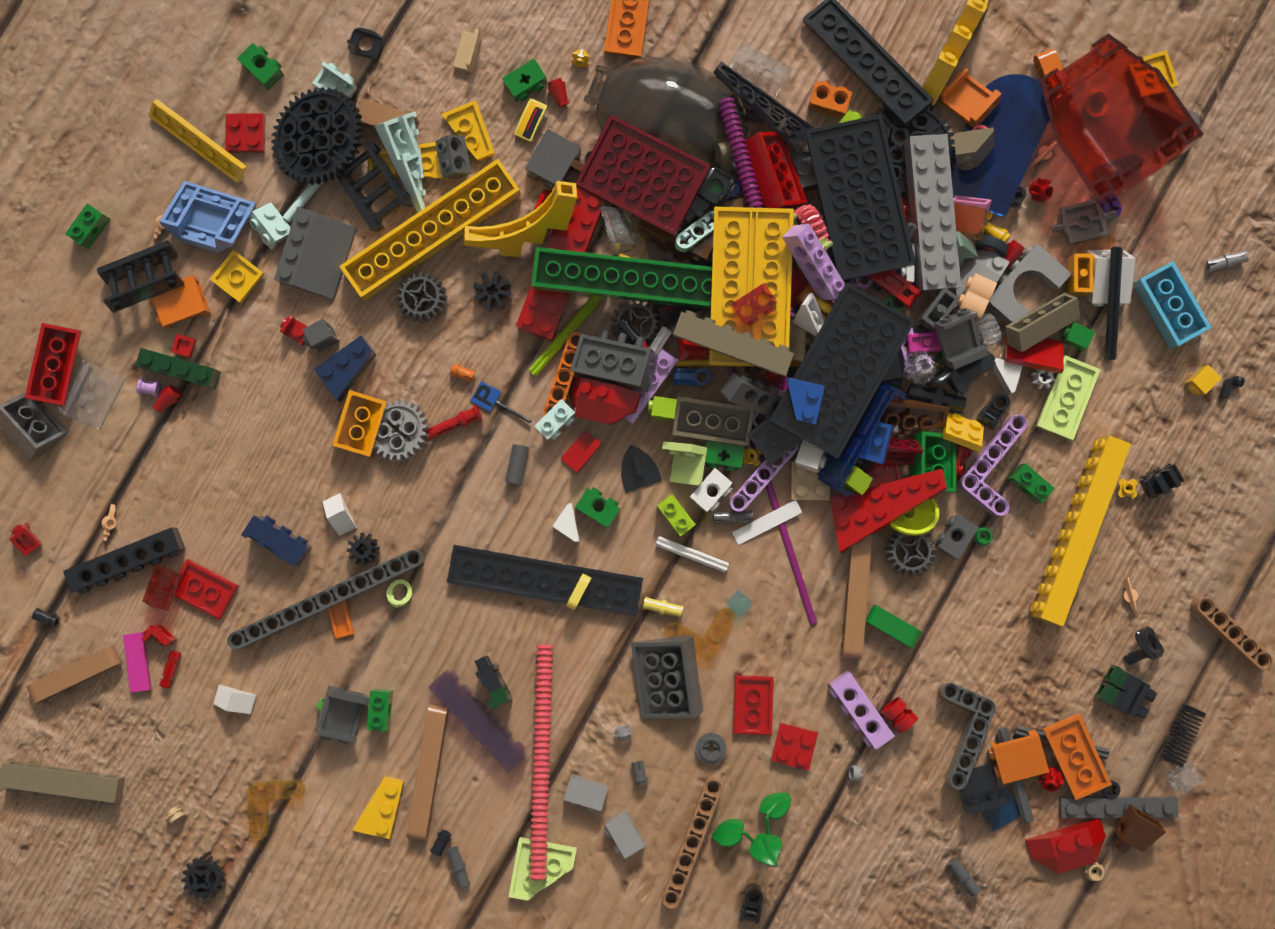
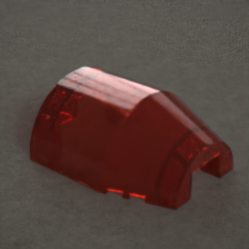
(1116, 118)

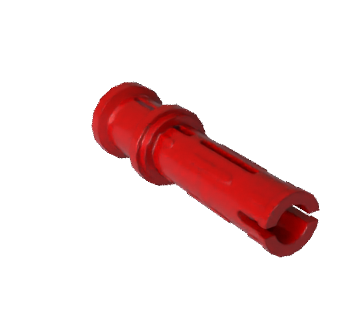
(461, 420)

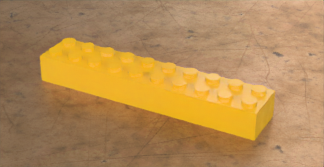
(430, 230)
(1080, 530)

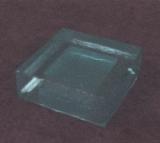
(739, 603)

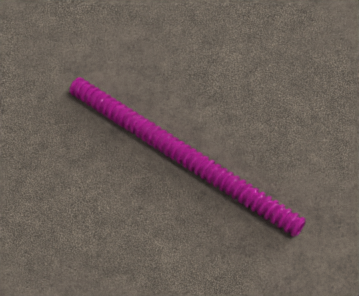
(741, 156)

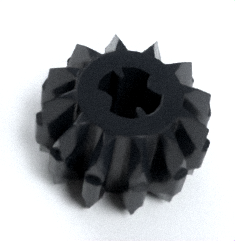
(358, 544)

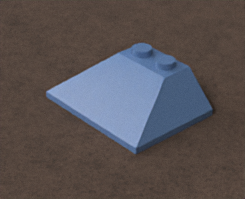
(206, 217)

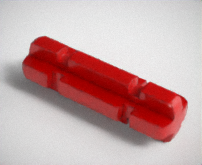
(170, 669)

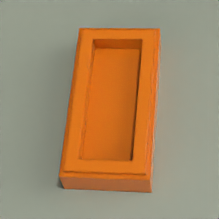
(340, 620)

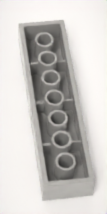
(932, 212)

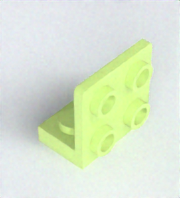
(687, 462)

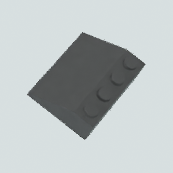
(314, 253)
(667, 677)

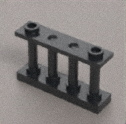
(354, 188)
(134, 264)

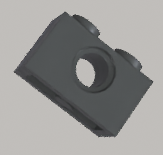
(939, 307)
(320, 335)
(966, 532)

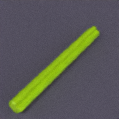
(563, 336)

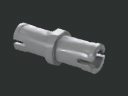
(1227, 261)

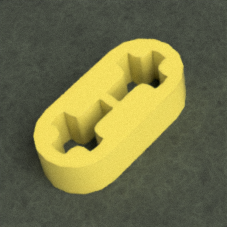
(578, 592)

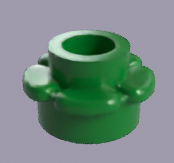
(983, 541)

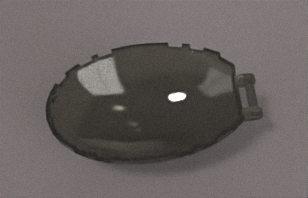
(667, 101)

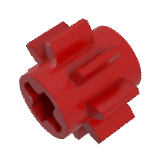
(1041, 190)
(1052, 780)

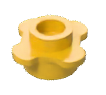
(580, 58)
(748, 451)
(1122, 492)

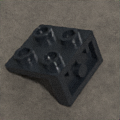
(981, 791)

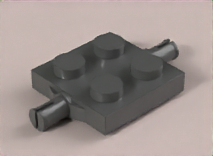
(1083, 222)

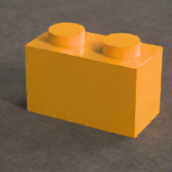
(1082, 274)

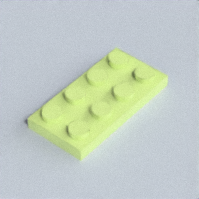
(1068, 398)

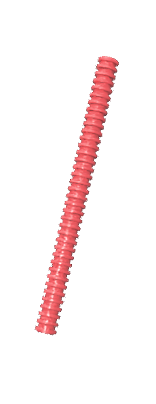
(541, 763)

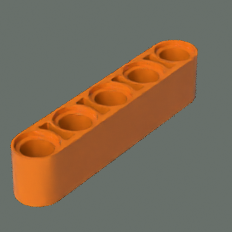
(562, 368)

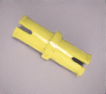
(663, 607)

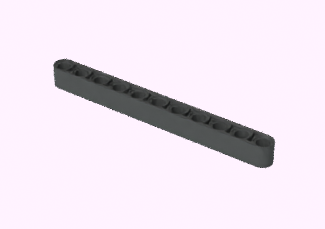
(317, 600)

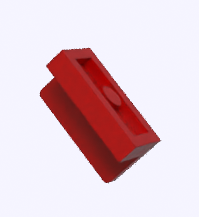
(581, 451)

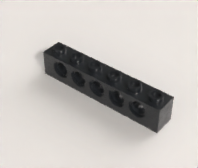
(76, 575)

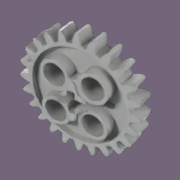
(410, 416)

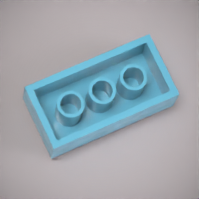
(1171, 305)

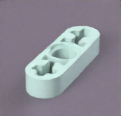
(695, 239)

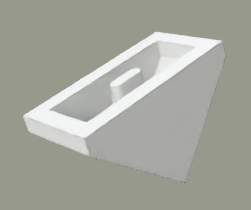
(809, 315)
(1007, 374)
(339, 515)
(567, 524)
(234, 700)

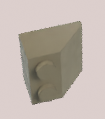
(973, 147)

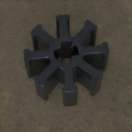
(489, 286)
(1161, 480)

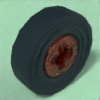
(991, 243)

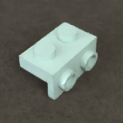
(332, 78)
(269, 225)
(555, 420)

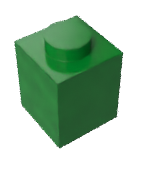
(1077, 336)

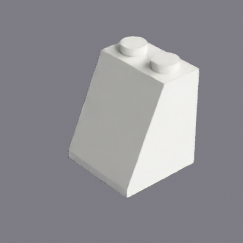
(1101, 277)

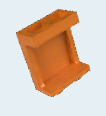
(969, 98)
(180, 303)
(1019, 758)

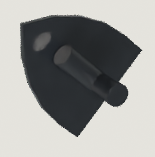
(638, 469)

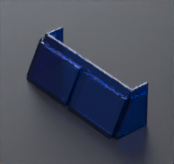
(837, 470)

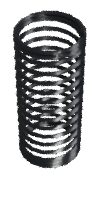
(1169, 757)

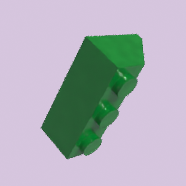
(936, 455)

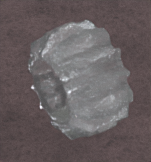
(988, 330)
(920, 366)

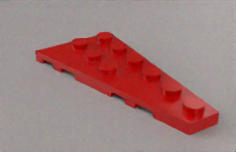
(881, 505)

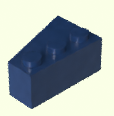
(345, 367)
(277, 539)

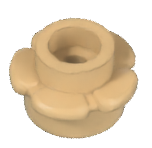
(174, 815)
(1094, 876)

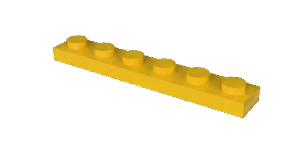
(197, 141)

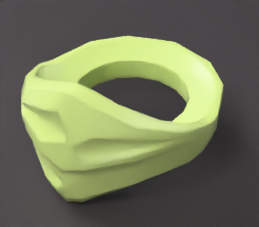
(390, 597)

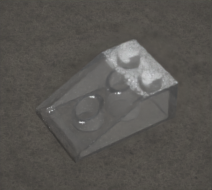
(617, 230)

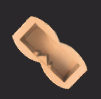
(977, 294)

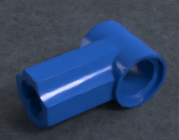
(688, 377)

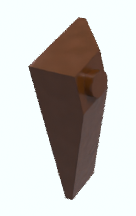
(913, 416)

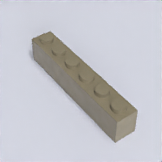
(733, 344)
(62, 782)

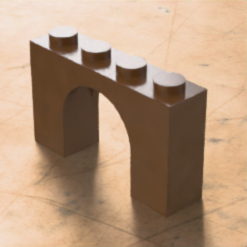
(697, 255)

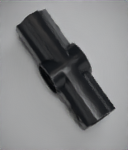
(936, 396)

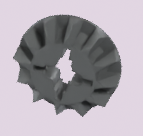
(717, 754)

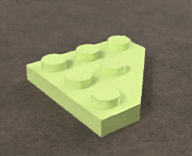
(559, 861)

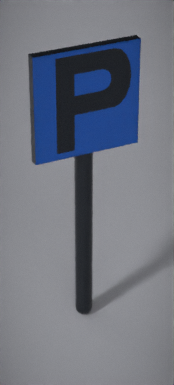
(487, 396)

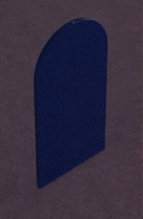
(1018, 128)

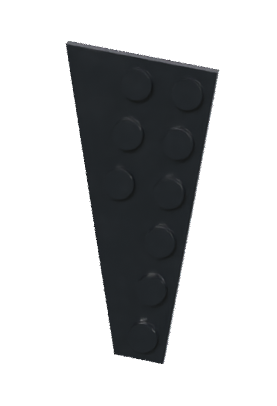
(776, 115)

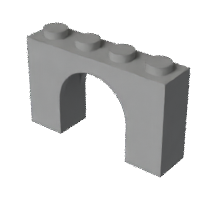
(1035, 262)

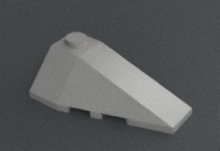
(986, 264)

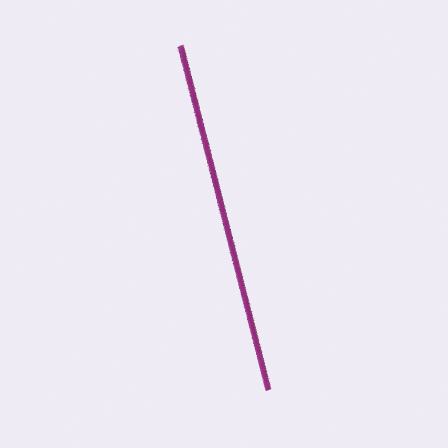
(783, 531)

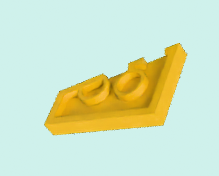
(469, 122)
(381, 811)

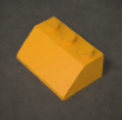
(359, 423)

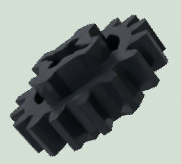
(197, 872)

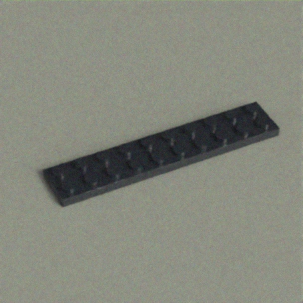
(543, 579)

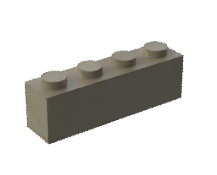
(1043, 322)

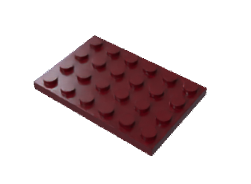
(643, 175)

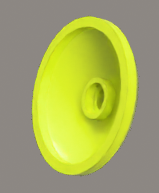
(920, 519)

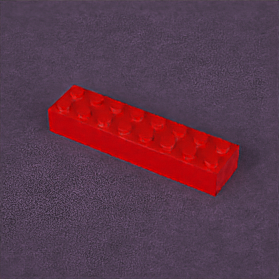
(545, 309)

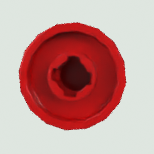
(899, 715)

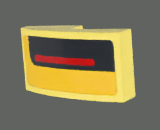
(531, 119)

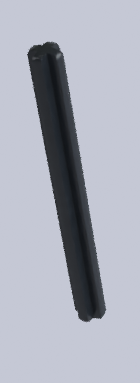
(1113, 302)

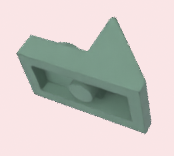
(966, 248)

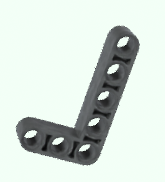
(969, 731)

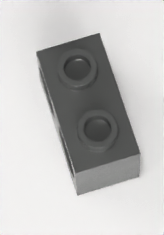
(453, 157)

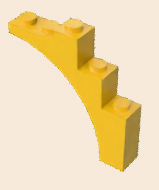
(954, 47)
(532, 228)

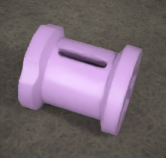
(149, 387)

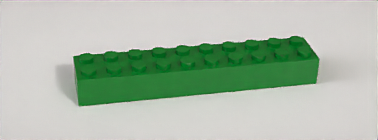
(622, 278)

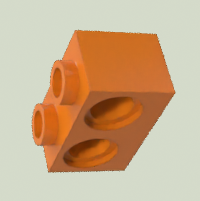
(828, 105)

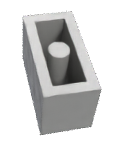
(585, 793)
(624, 834)

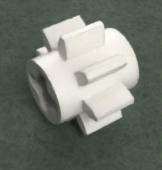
(1038, 380)

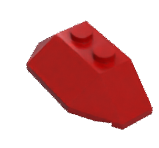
(602, 400)
(1068, 846)

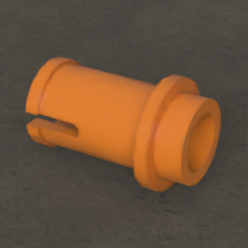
(462, 372)

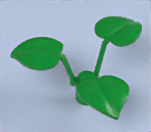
(764, 847)

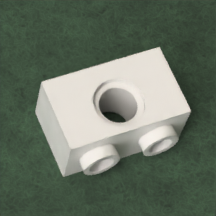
(714, 479)

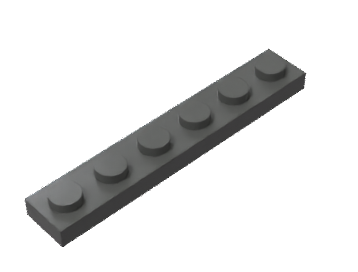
(1115, 807)

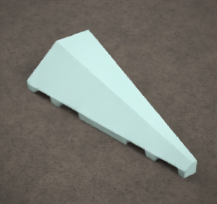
(400, 141)

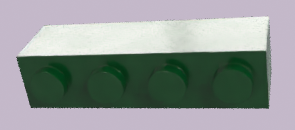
(177, 368)

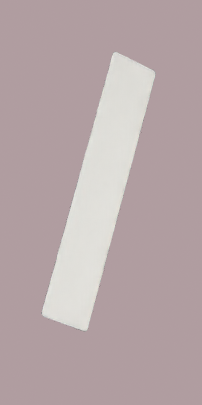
(767, 522)

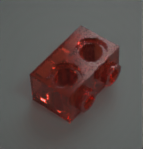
(751, 301)
(161, 587)

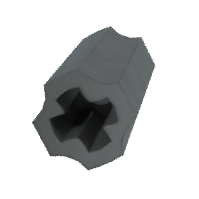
(516, 464)

